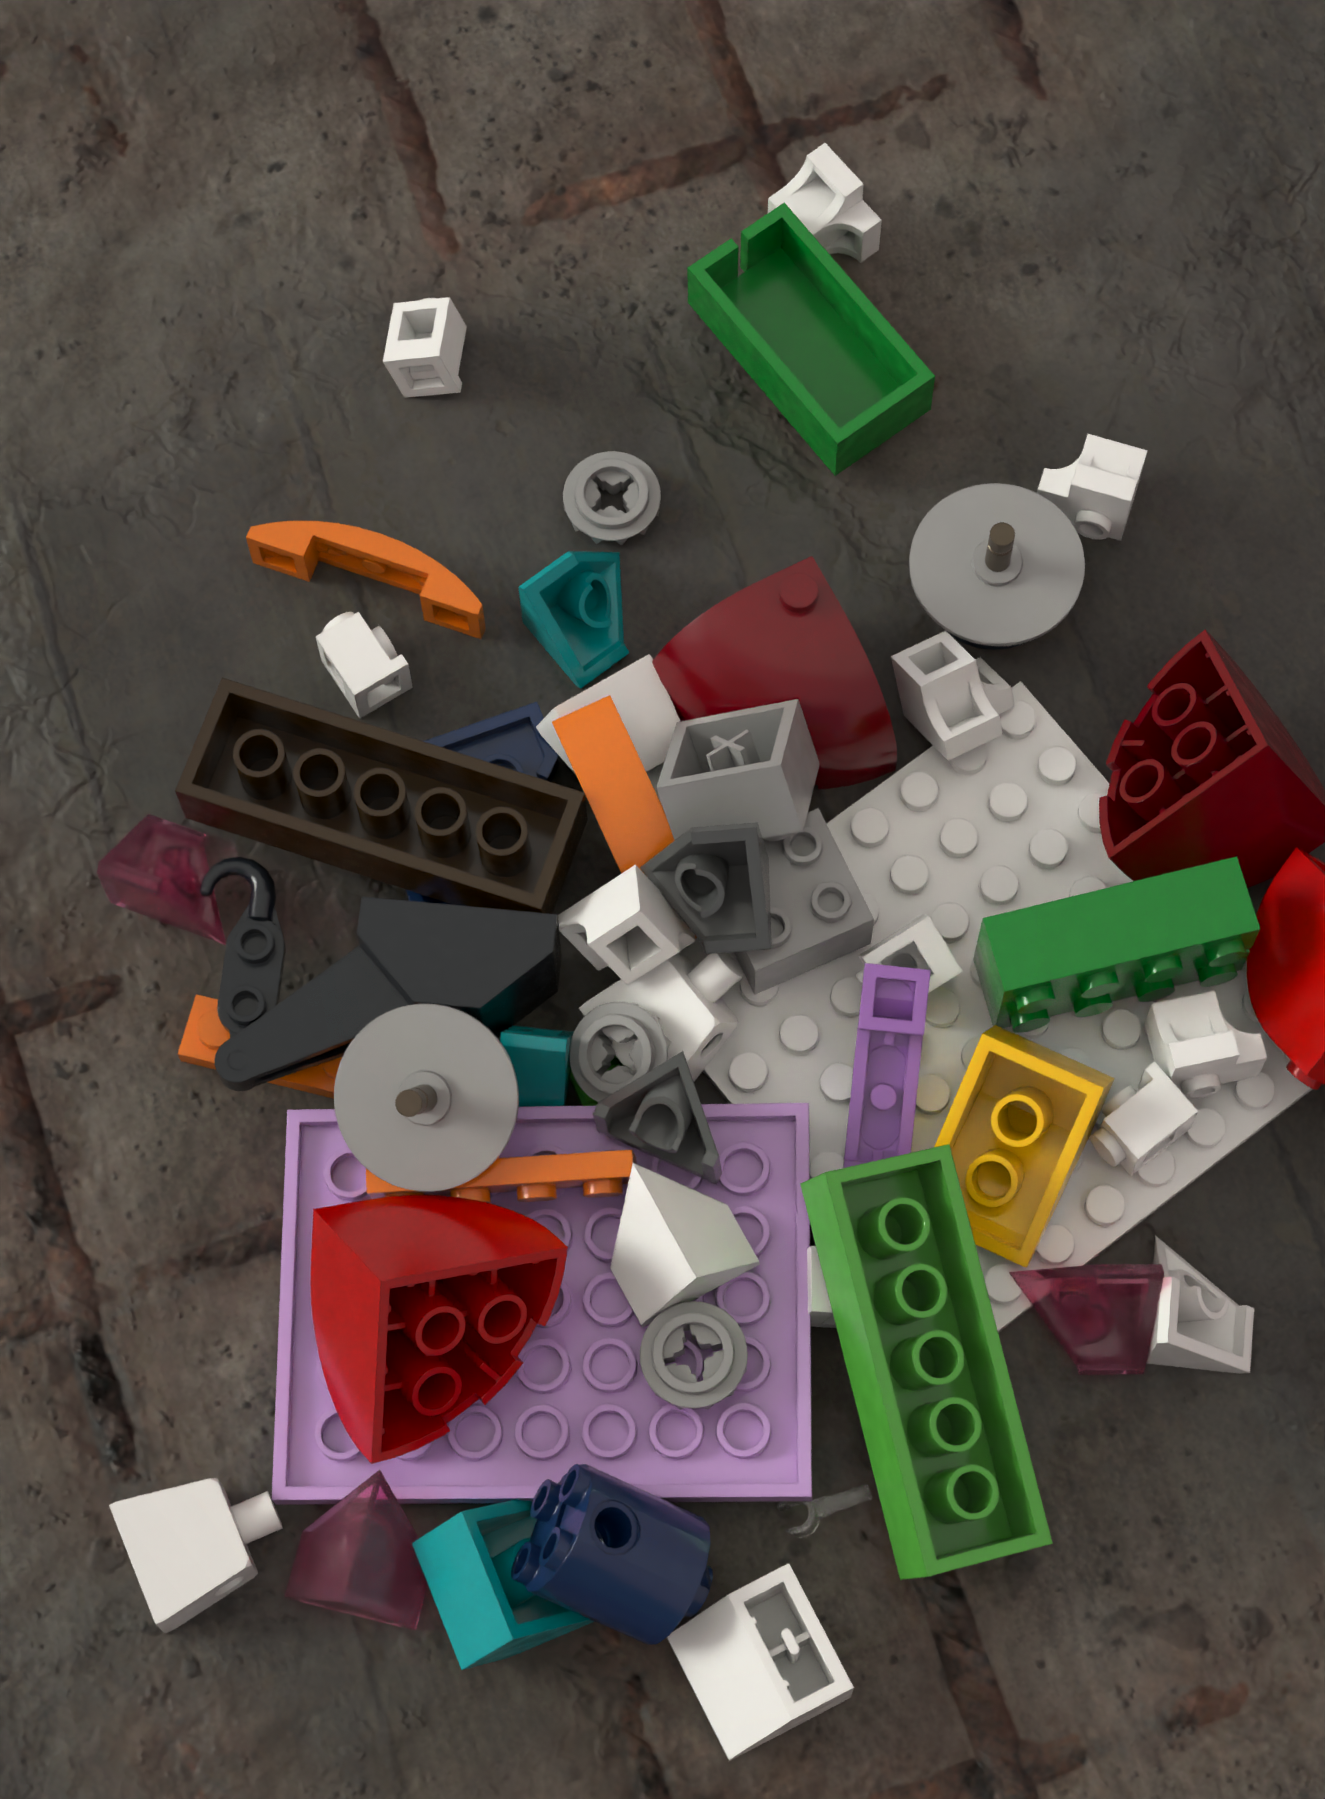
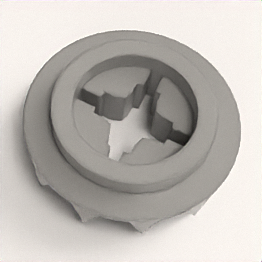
(614, 473)
(593, 1052)
(665, 1342)

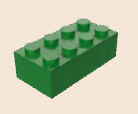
(810, 339)
(1115, 945)

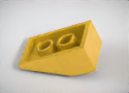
(1019, 1137)

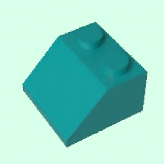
(472, 1585)

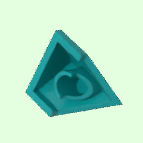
(577, 612)
(540, 1064)

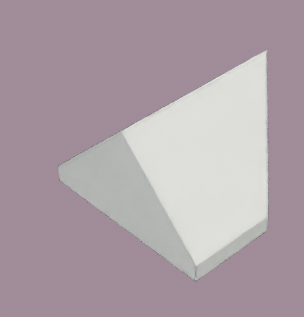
(674, 1244)
(1197, 1321)

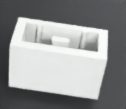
(760, 1662)

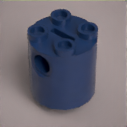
(615, 1554)

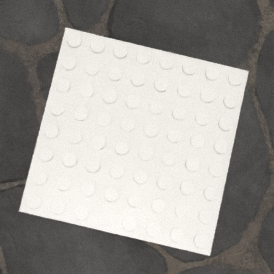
(962, 845)

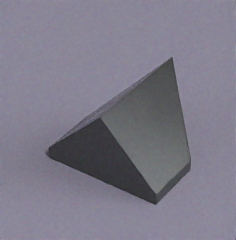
(718, 885)
(663, 1118)

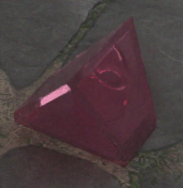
(160, 876)
(1098, 1312)
(361, 1559)

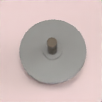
(996, 565)
(426, 1097)

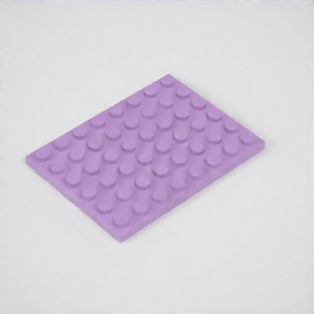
(581, 1373)

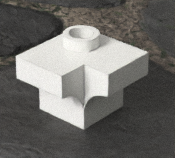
(831, 205)
(1097, 487)
(950, 695)
(626, 926)
(1199, 1046)

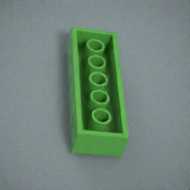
(925, 1363)

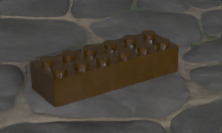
(380, 803)

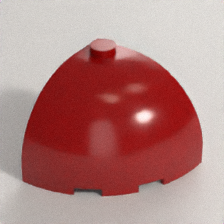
(1289, 966)
(424, 1310)

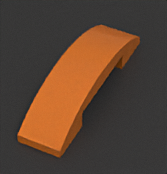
(300, 545)
(614, 783)

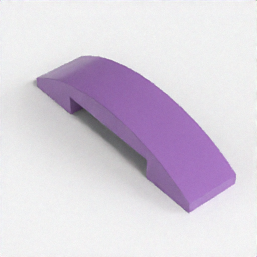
(886, 1063)

